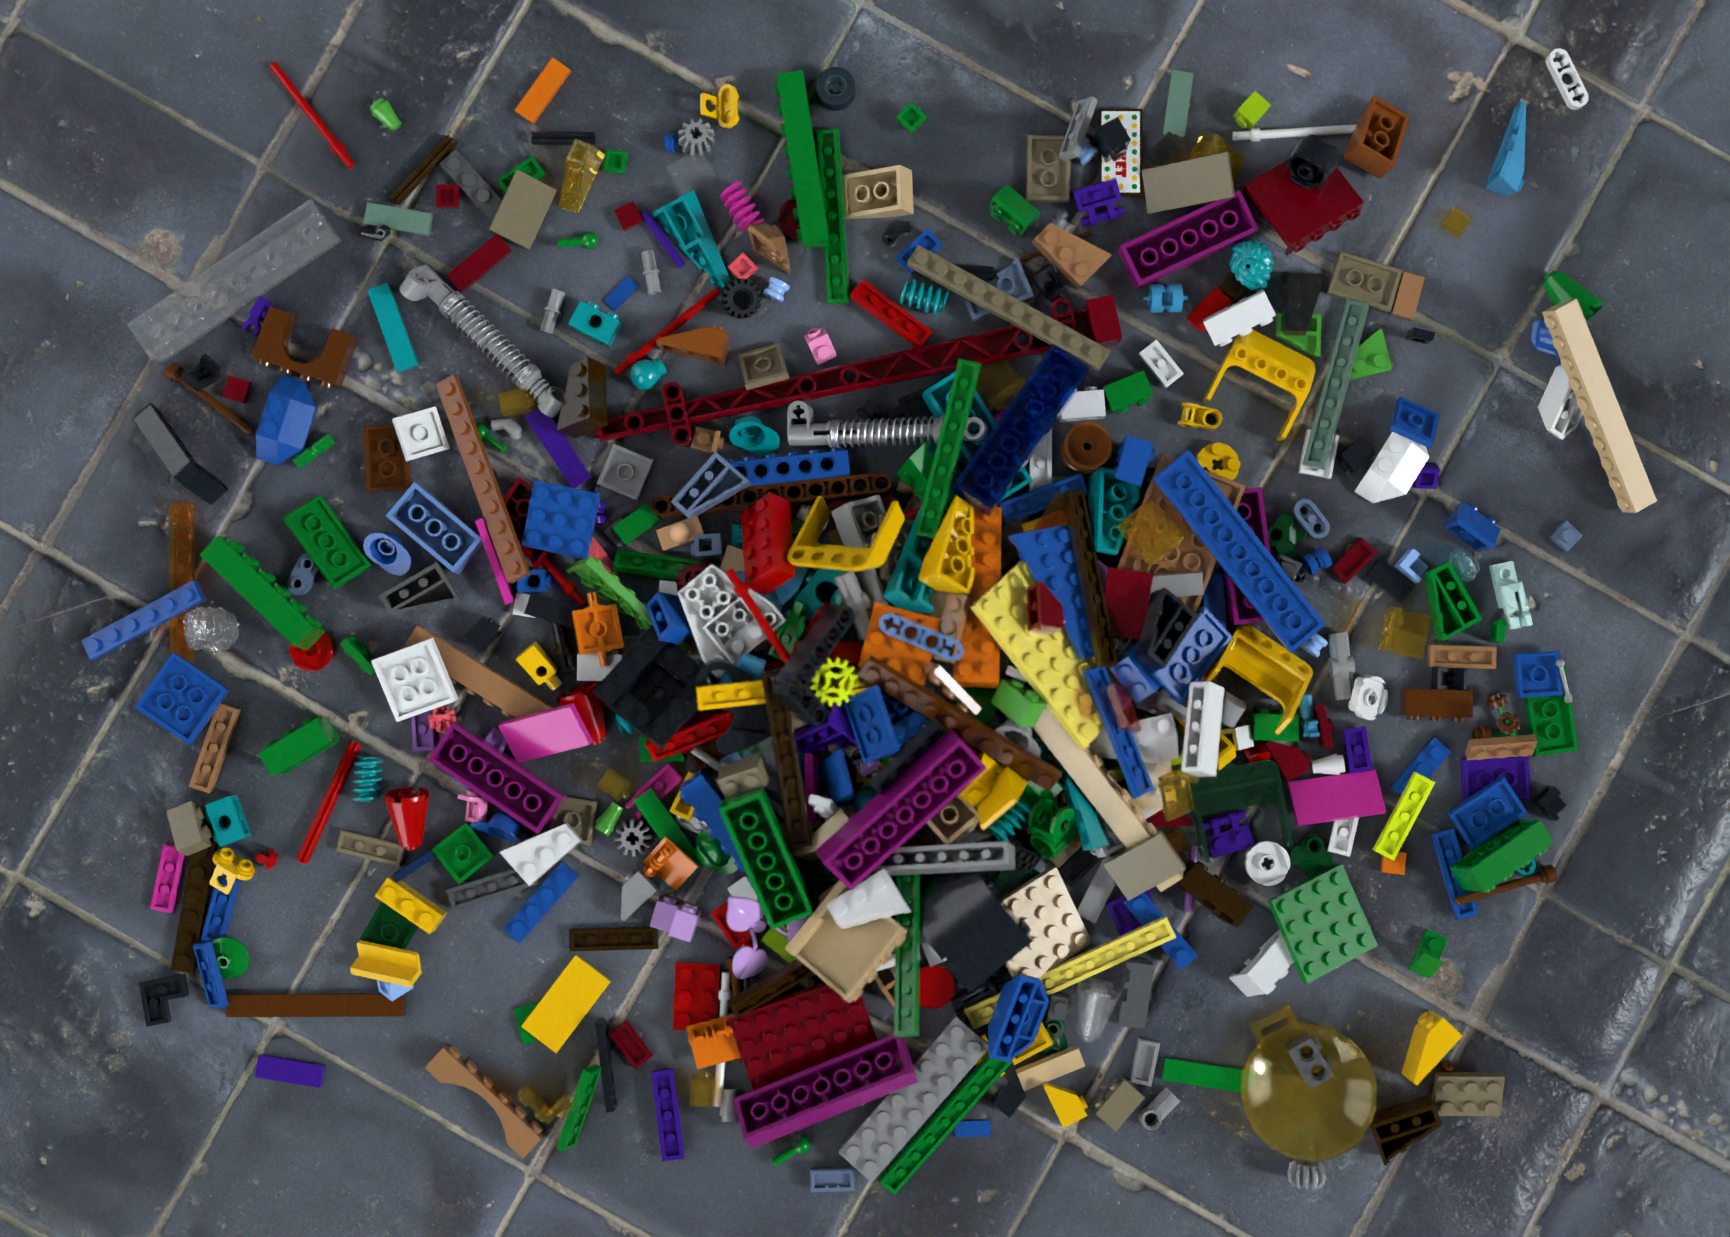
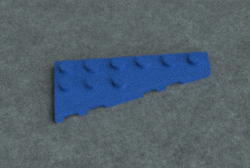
(1053, 561)

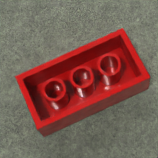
(767, 543)

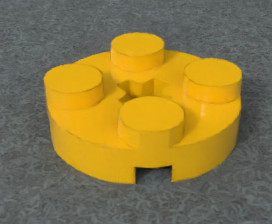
(1224, 453)

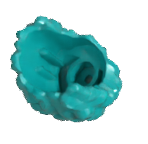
(1259, 259)

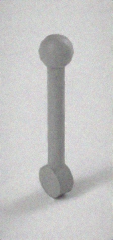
(1568, 697)

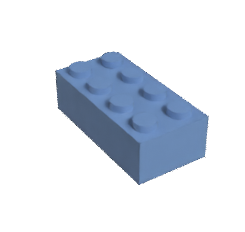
(436, 528)

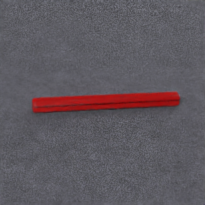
(328, 802)

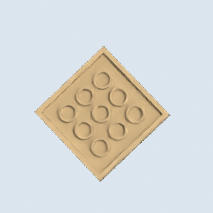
(1053, 924)

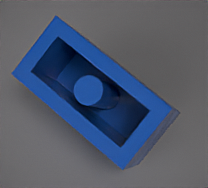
(668, 618)

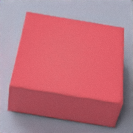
(742, 267)

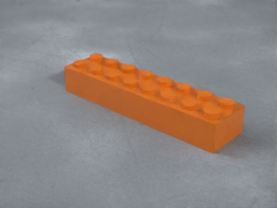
(981, 651)

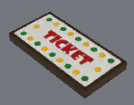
(1129, 167)

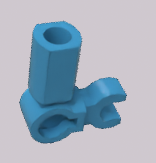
(1307, 726)

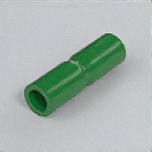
(315, 449)

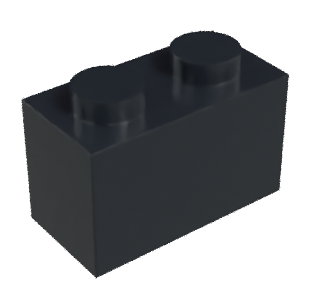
(1112, 140)

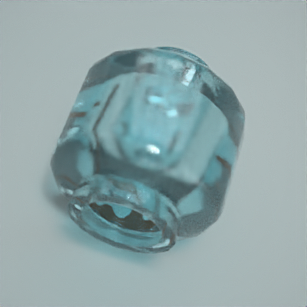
(1464, 563)

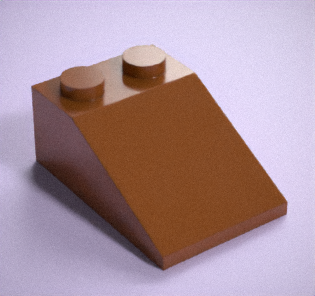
(1377, 138)
(701, 343)

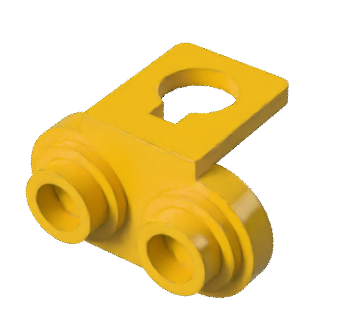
(725, 106)
(232, 867)

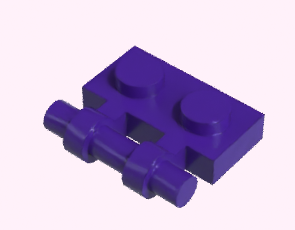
(1098, 195)
(1228, 840)

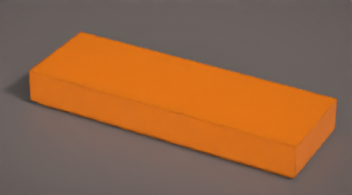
(543, 90)

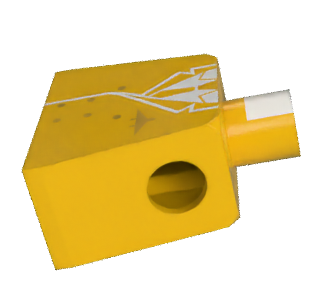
(532, 658)

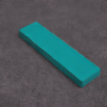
(393, 327)

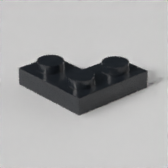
(156, 994)

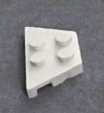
(1152, 801)

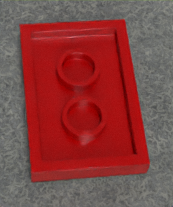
(695, 993)

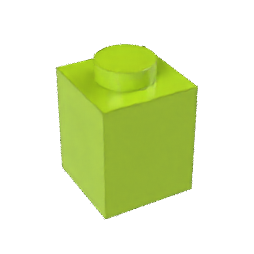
(1251, 111)

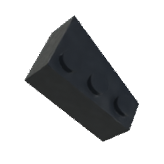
(1163, 629)

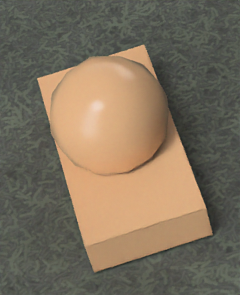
(679, 533)

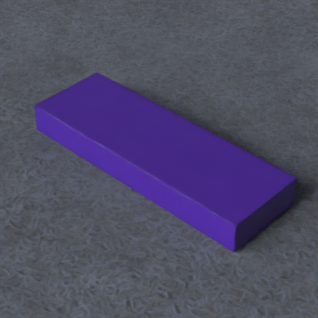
(290, 1070)

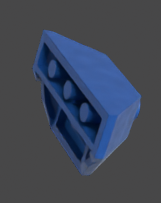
(285, 421)
(1016, 1017)

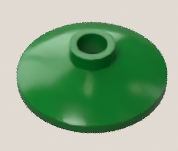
(235, 954)

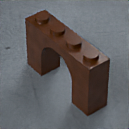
(328, 367)

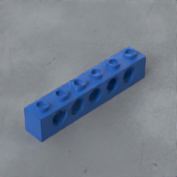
(793, 460)

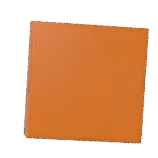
(1396, 866)

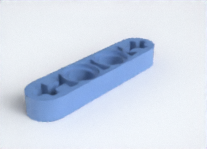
(919, 640)

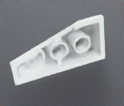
(1155, 741)

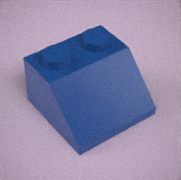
(1472, 527)
(1134, 675)

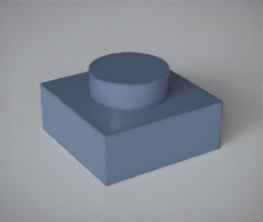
(1565, 536)

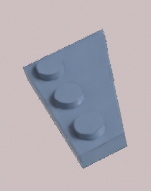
(1011, 281)

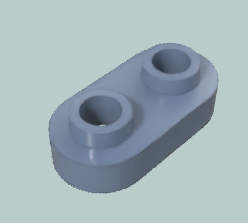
(1311, 518)
(305, 575)

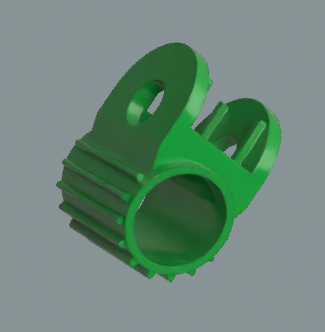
(1047, 834)

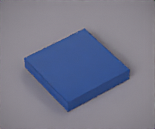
(1414, 422)
(1537, 674)

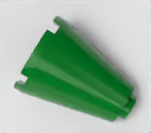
(1562, 287)

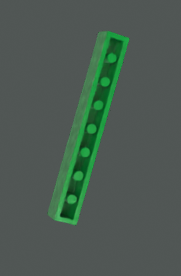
(803, 159)

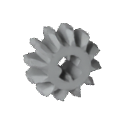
(700, 130)
(638, 831)
(1306, 1174)

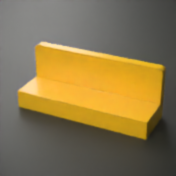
(386, 964)

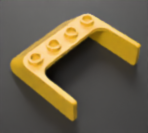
(1272, 363)
(810, 553)
(1267, 668)

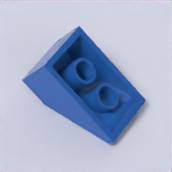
(837, 780)

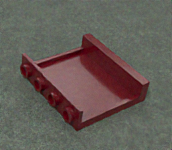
(1302, 213)

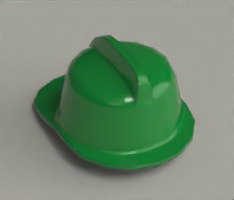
(711, 854)

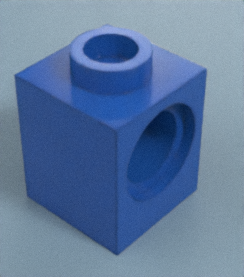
(524, 586)

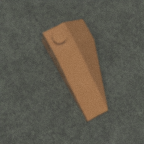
(770, 244)

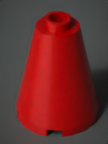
(589, 709)
(408, 814)

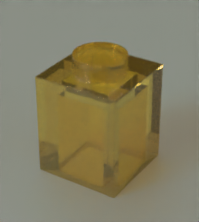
(515, 402)
(616, 785)
(702, 1089)

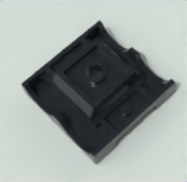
(636, 676)

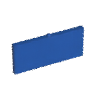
(621, 293)
(973, 1128)

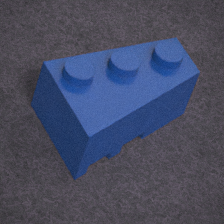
(1132, 459)

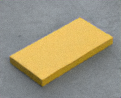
(566, 1003)

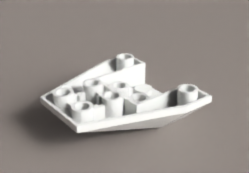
(721, 618)

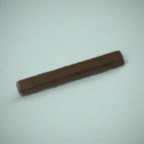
(423, 170)

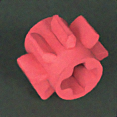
(441, 718)

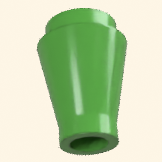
(385, 114)
(608, 820)

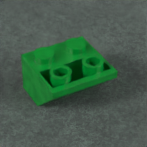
(1013, 211)

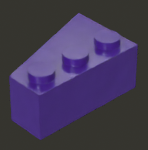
(834, 732)

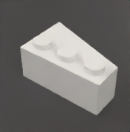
(1239, 318)
(539, 854)
(868, 901)

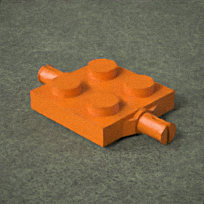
(597, 629)

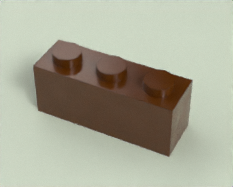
(1436, 704)

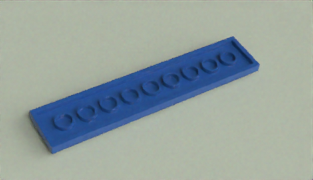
(1238, 551)

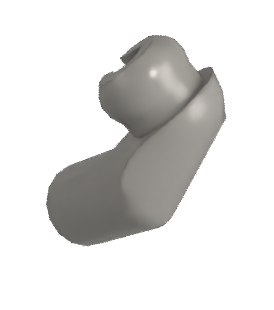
(509, 426)

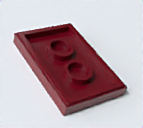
(1127, 600)

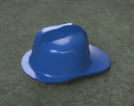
(1542, 339)
(387, 552)
(500, 826)

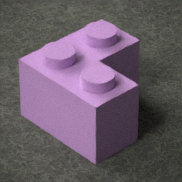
(676, 918)

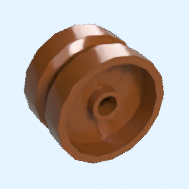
(1097, 442)

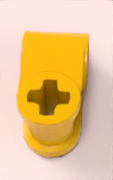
(1197, 417)

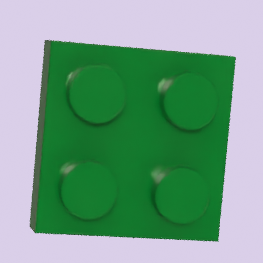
(463, 852)

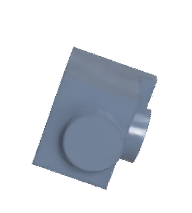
(703, 541)

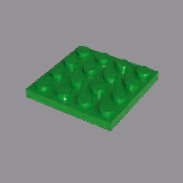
(1322, 923)

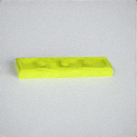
(1403, 816)

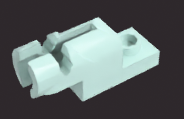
(1510, 595)

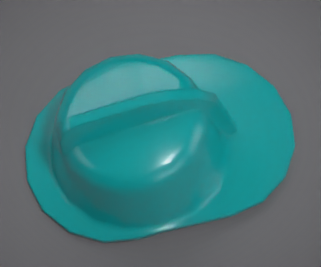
(754, 436)

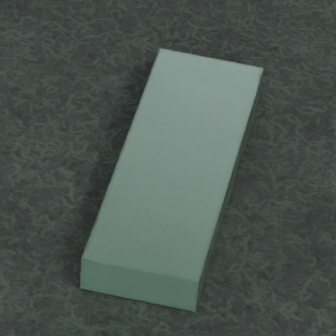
(1178, 103)
(398, 219)

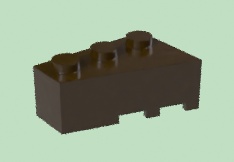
(584, 399)
(1214, 894)
(1403, 1125)

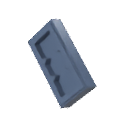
(832, 1179)

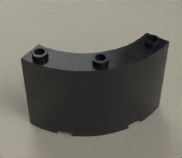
(969, 924)

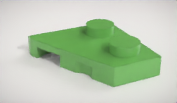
(1308, 343)
(1371, 357)

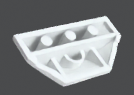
(1559, 405)
(1393, 469)

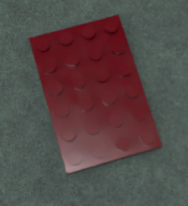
(799, 1033)

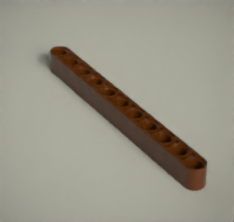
(783, 491)

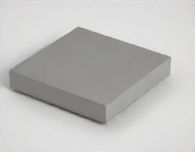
(625, 472)

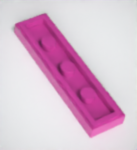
(504, 586)

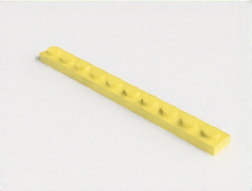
(1086, 964)

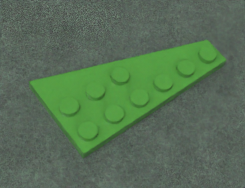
(612, 591)

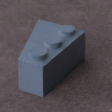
(709, 487)

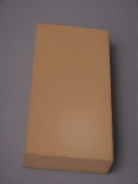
(1407, 296)

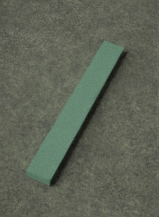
(1335, 384)

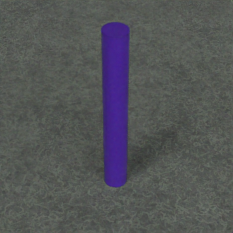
(663, 239)

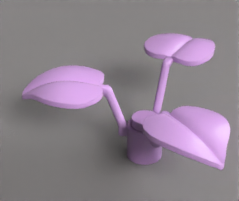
(746, 914)

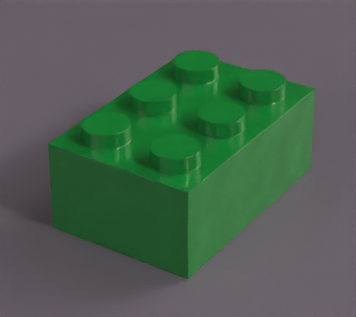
(299, 746)

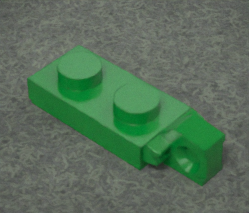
(791, 629)

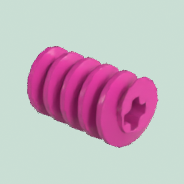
(739, 207)

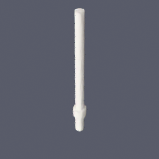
(1256, 134)
(724, 995)

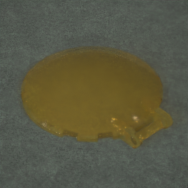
(1289, 1114)

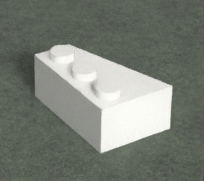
(1265, 968)

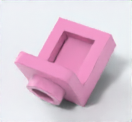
(820, 345)
(476, 806)

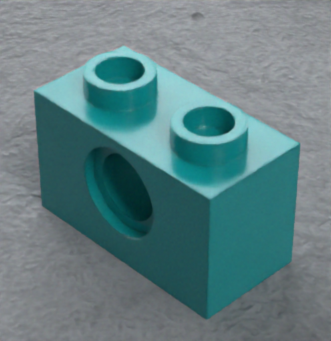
(582, 321)
(238, 825)

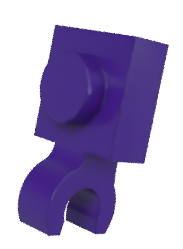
(257, 315)

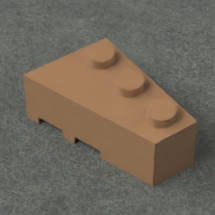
(1070, 254)

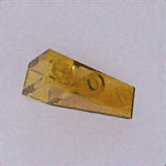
(579, 174)

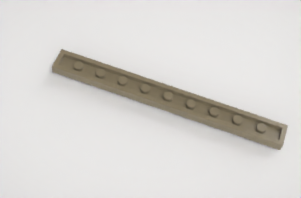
(1008, 308)

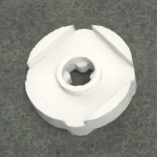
(1360, 702)
(1259, 873)

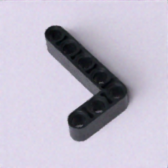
(177, 457)
(807, 660)

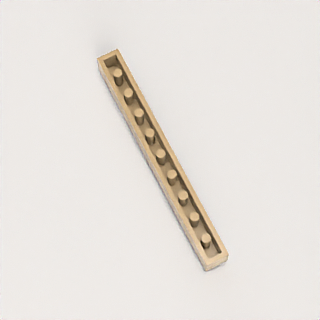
(1599, 406)
(1098, 786)

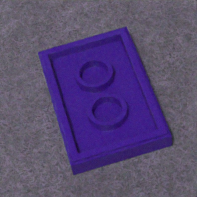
(1480, 773)

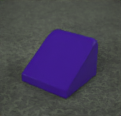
(1428, 476)

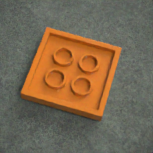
(894, 652)

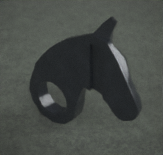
(749, 721)

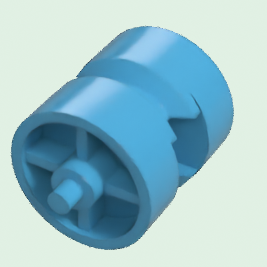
(1166, 298)

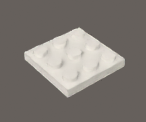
(414, 679)

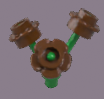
(1507, 723)

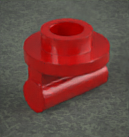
(270, 859)

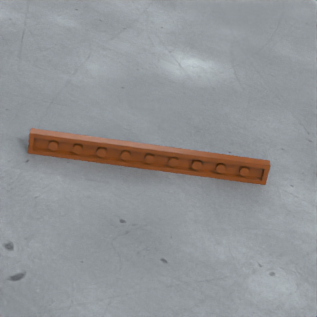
(483, 479)

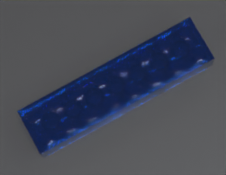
(1020, 430)

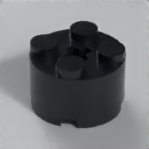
(1312, 162)

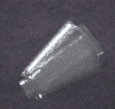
(1094, 1006)

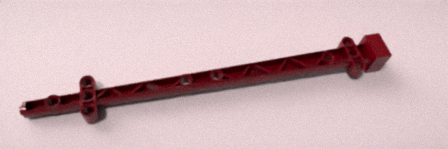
(1095, 321)

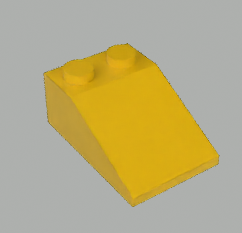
(1003, 794)
(1429, 1044)

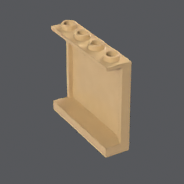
(845, 956)

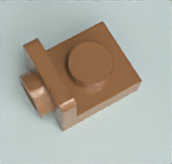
(707, 440)

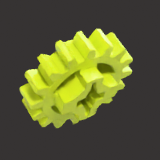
(840, 676)

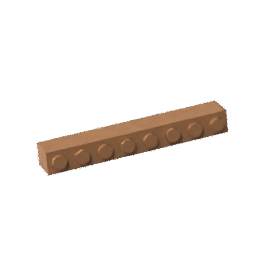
(482, 679)

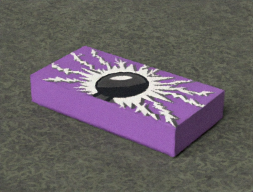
(853, 753)

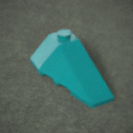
(1109, 505)

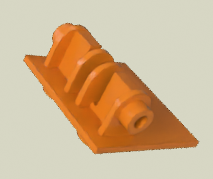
(669, 864)
(712, 1042)

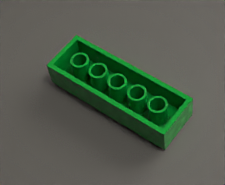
(263, 592)
(766, 857)

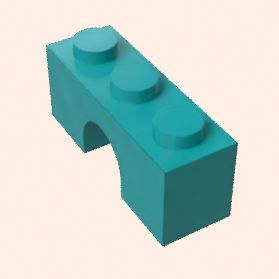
(810, 592)

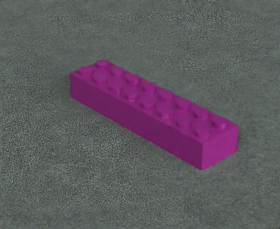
(901, 810)
(825, 1090)

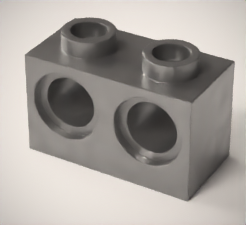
(1307, 1061)

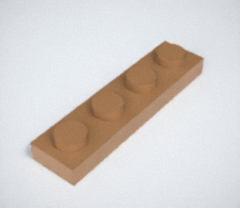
(214, 748)

